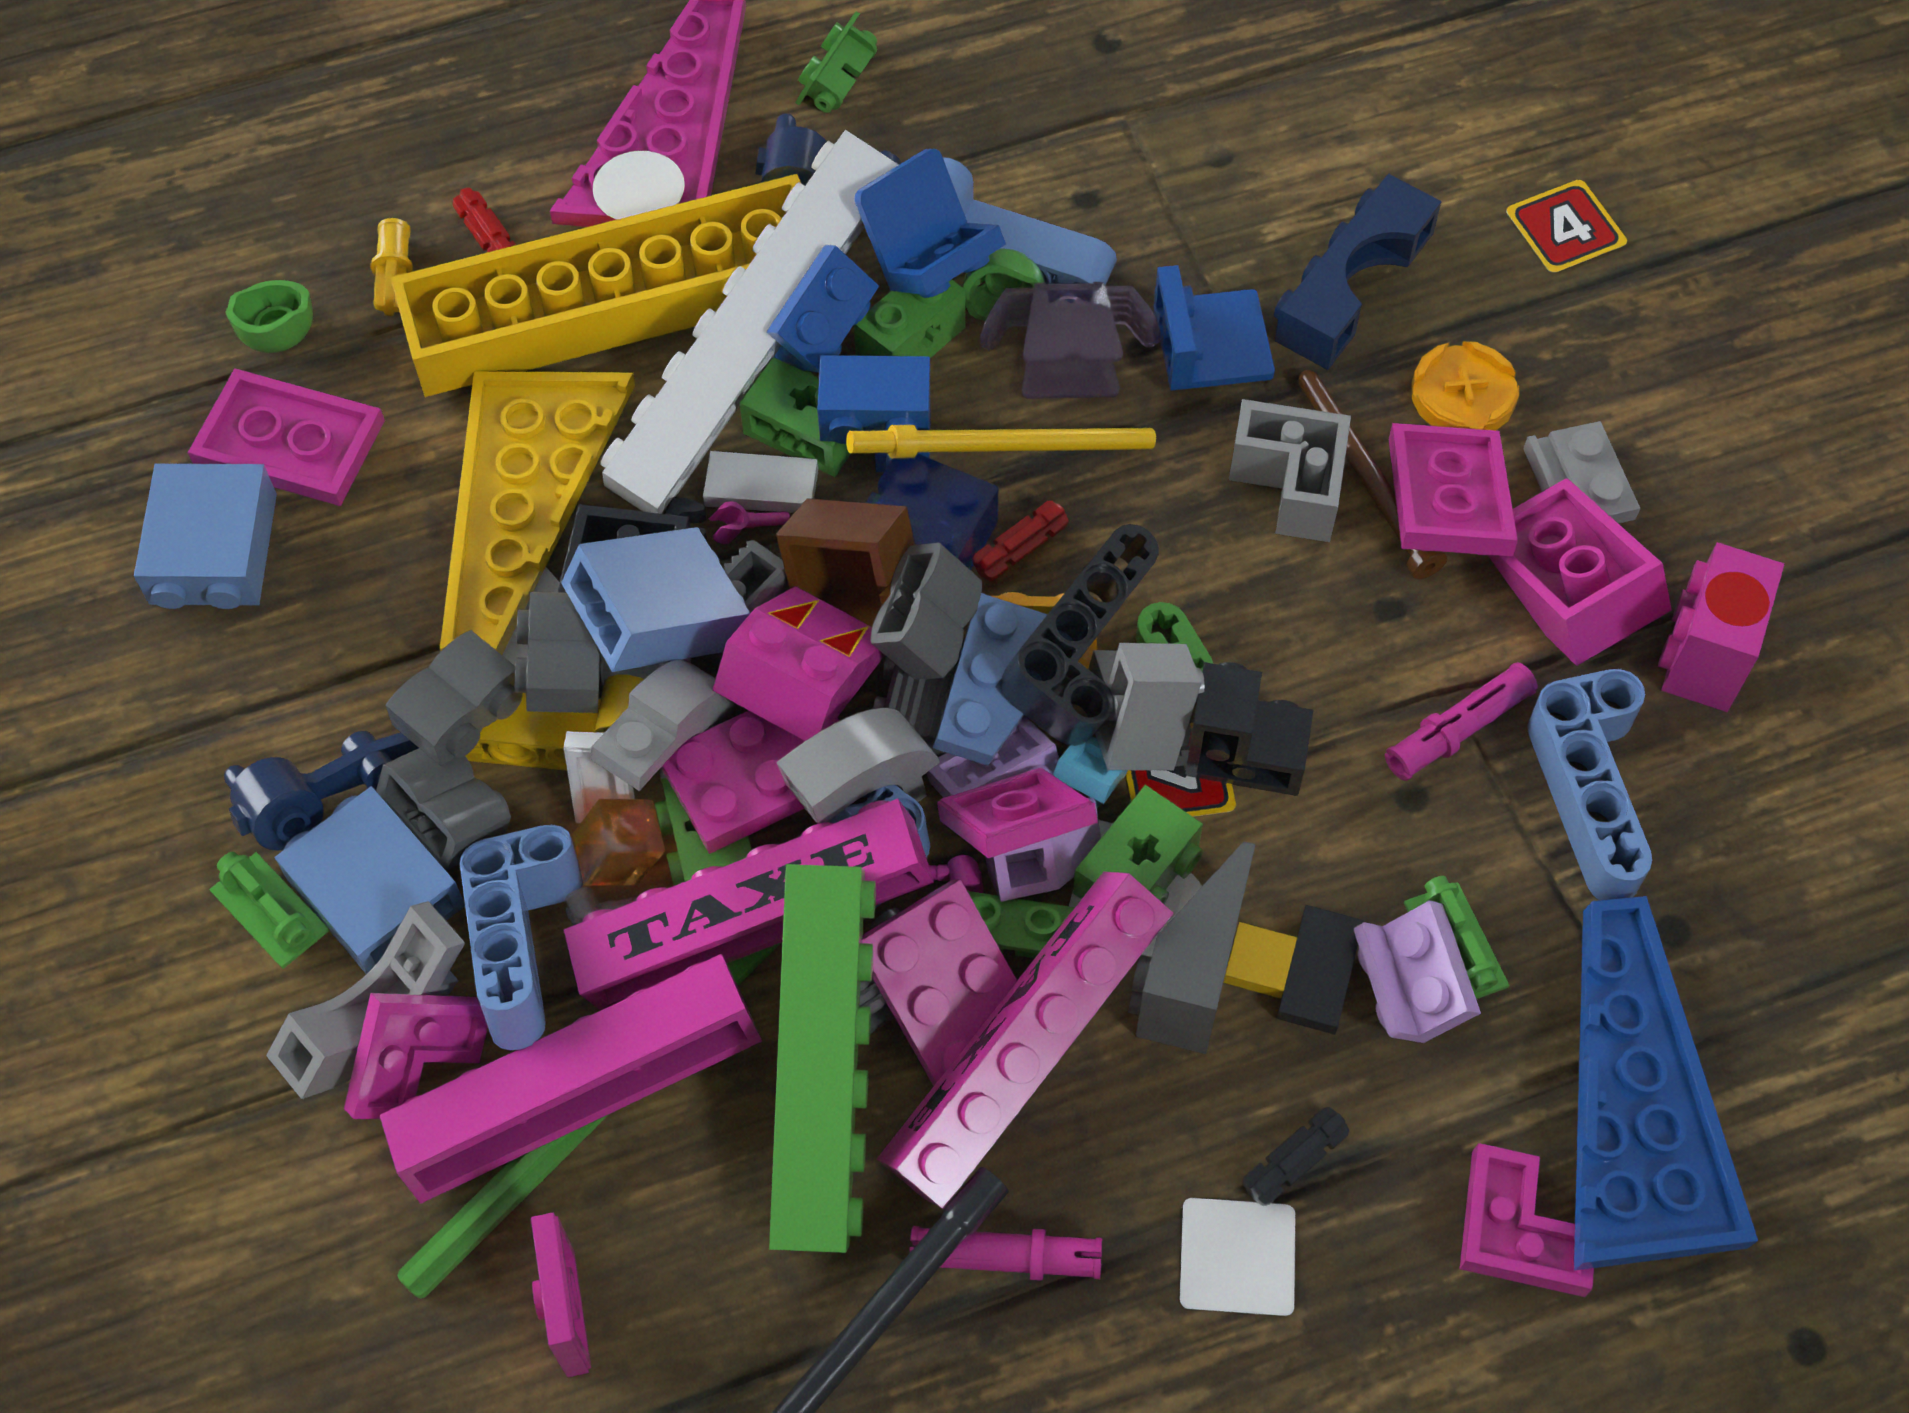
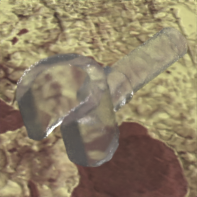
(583, 902)

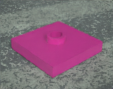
(1016, 812)
(559, 1296)

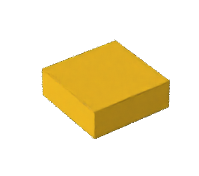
(1260, 960)

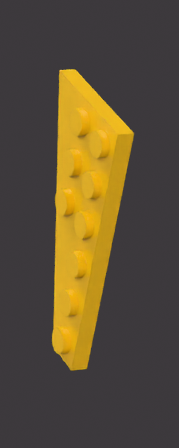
(521, 478)

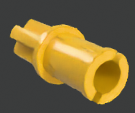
(390, 262)

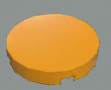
(1465, 387)

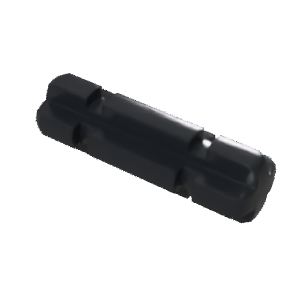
(1295, 1156)

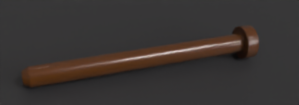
(1421, 563)

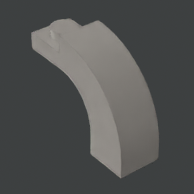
(660, 717)
(855, 759)
(322, 1041)

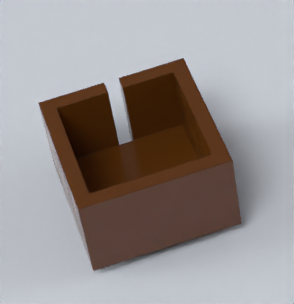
(845, 552)

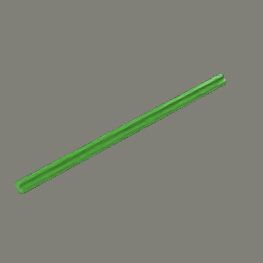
(508, 1190)

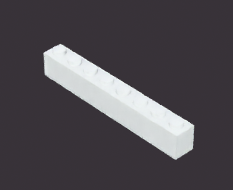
(734, 342)

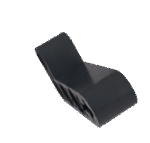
(1082, 618)

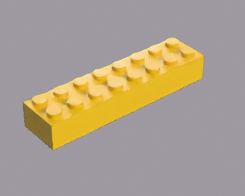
(581, 287)

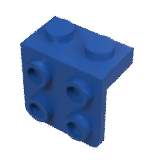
(922, 227)
(822, 310)

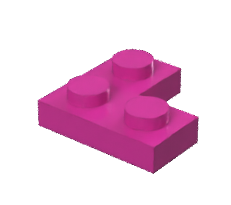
(401, 1036)
(1504, 1234)

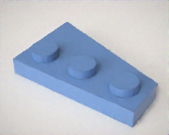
(976, 712)

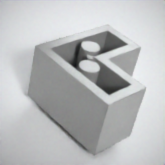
(1294, 452)
(1152, 704)

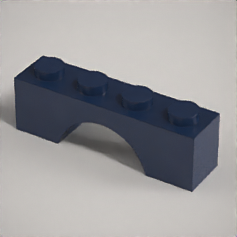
(1386, 230)

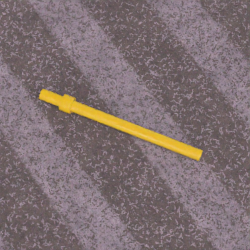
(907, 441)

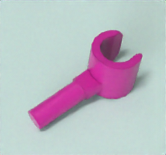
(739, 519)
(962, 868)

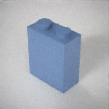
(205, 535)
(654, 598)
(364, 874)

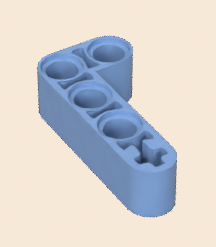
(1058, 252)
(1600, 788)
(500, 885)

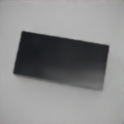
(1319, 970)

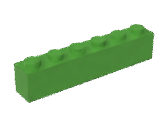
(819, 1057)

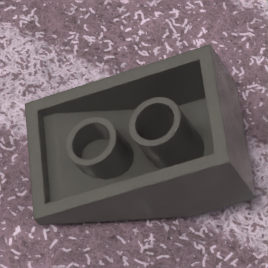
(1183, 979)

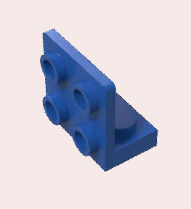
(1210, 335)

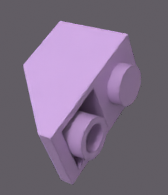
(1041, 865)

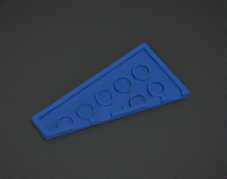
(1648, 1133)

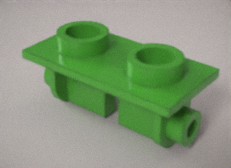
(845, 49)
(267, 907)
(1019, 922)
(1478, 958)

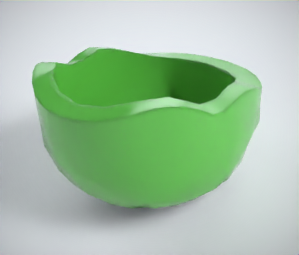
(1004, 270)
(273, 327)

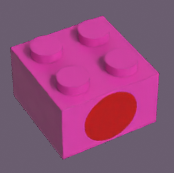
(1719, 626)

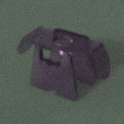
(1071, 344)

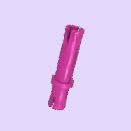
(1443, 733)
(1024, 1253)

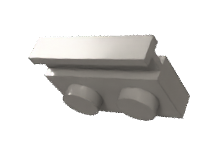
(1588, 462)

